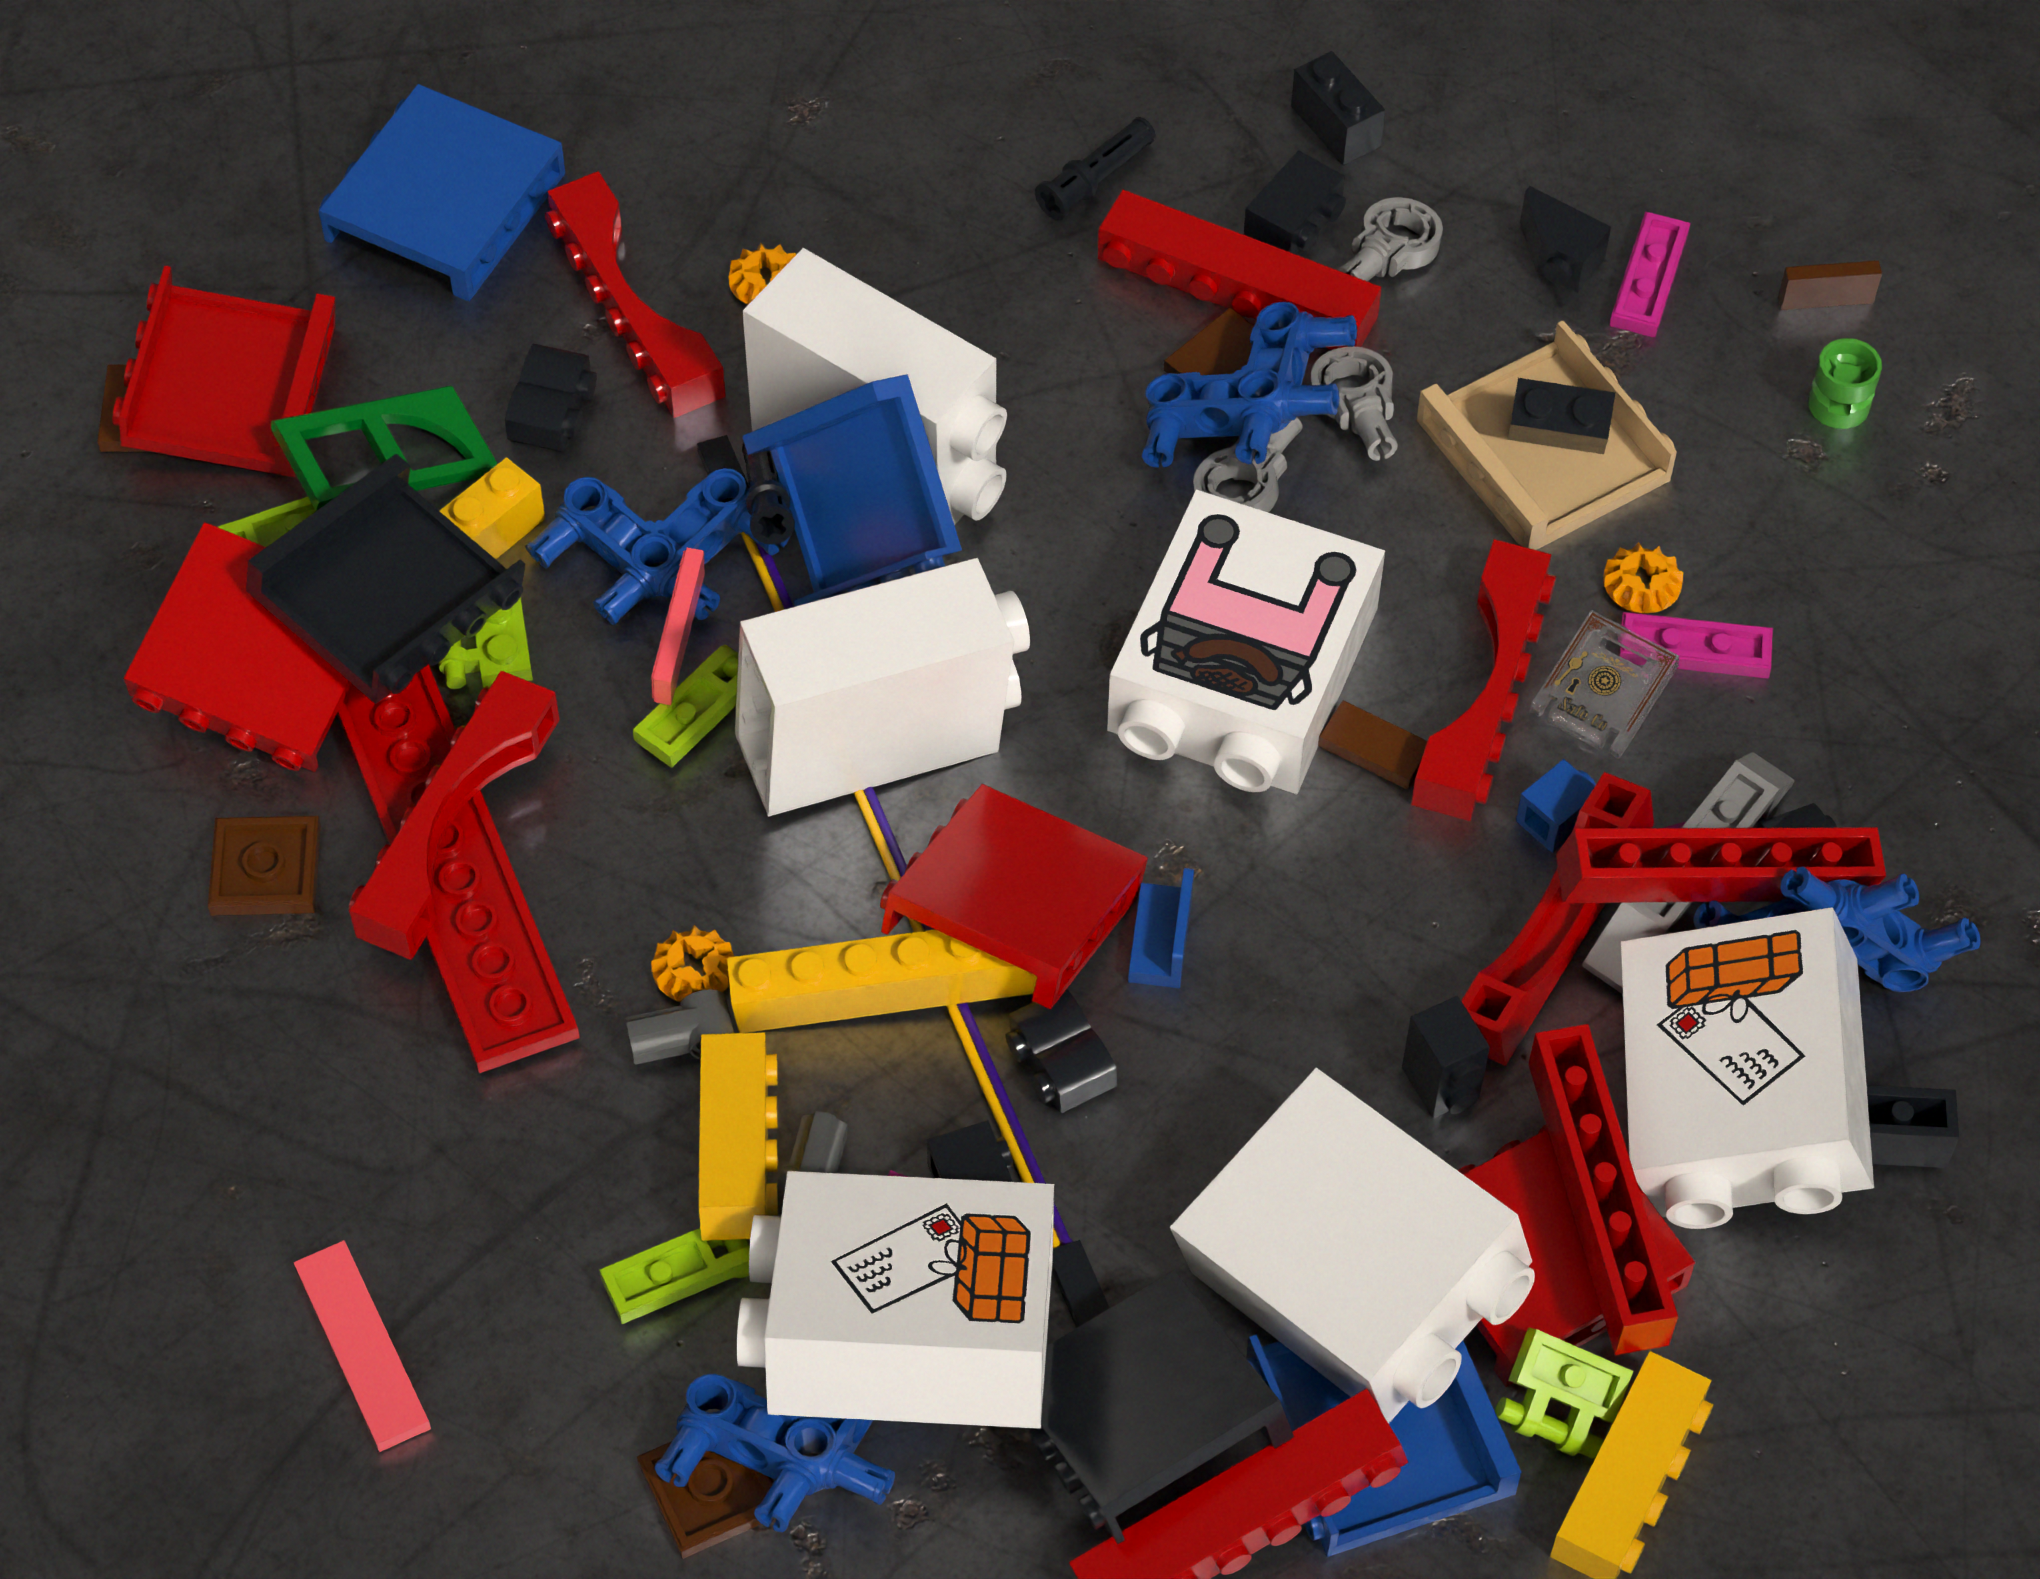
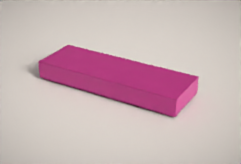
(1650, 274)
(1705, 644)

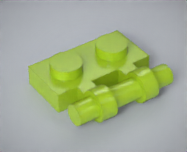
(499, 648)
(1571, 1377)

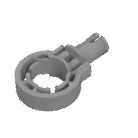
(1381, 250)
(1366, 405)
(1225, 465)

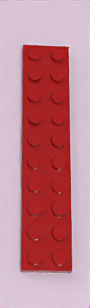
(483, 926)

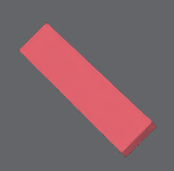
(362, 1346)

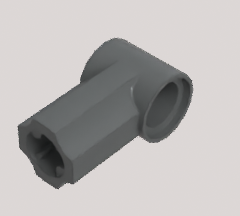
(678, 1028)
(816, 1148)

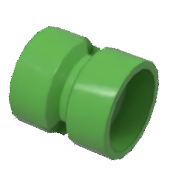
(1844, 383)

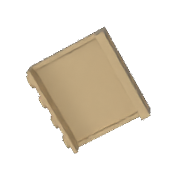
(1536, 487)

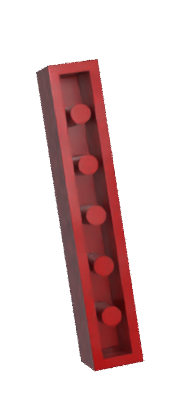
(1227, 265)
(1710, 862)
(1602, 1190)
(1256, 1500)

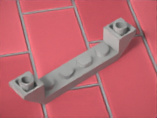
(1737, 801)

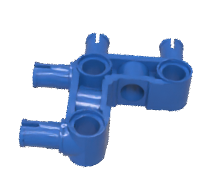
(1251, 400)
(635, 545)
(1883, 938)
(771, 1447)

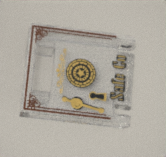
(1602, 690)

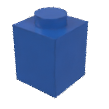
(1553, 804)

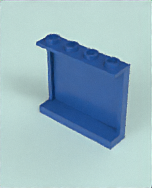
(445, 187)
(861, 488)
(1451, 1446)

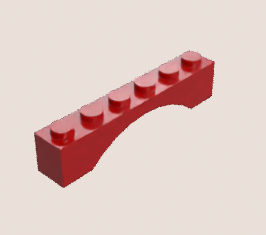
(676, 359)
(503, 733)
(1457, 757)
(1519, 981)

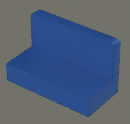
(1161, 933)

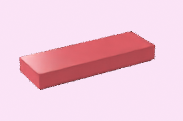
(677, 626)

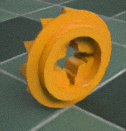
(745, 274)
(1627, 588)
(679, 981)

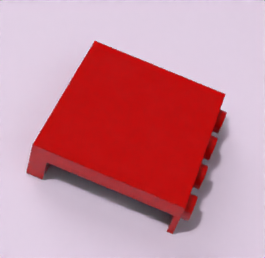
(219, 373)
(232, 662)
(1018, 887)
(1563, 1291)

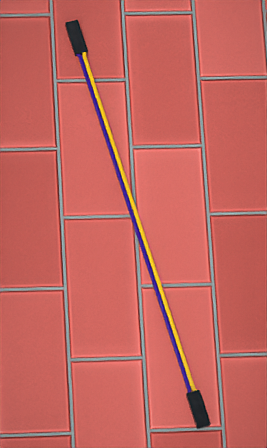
(1070, 1261)

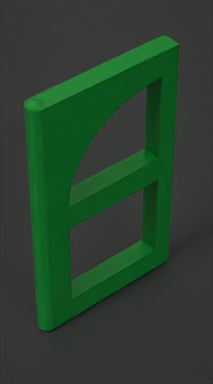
(432, 410)

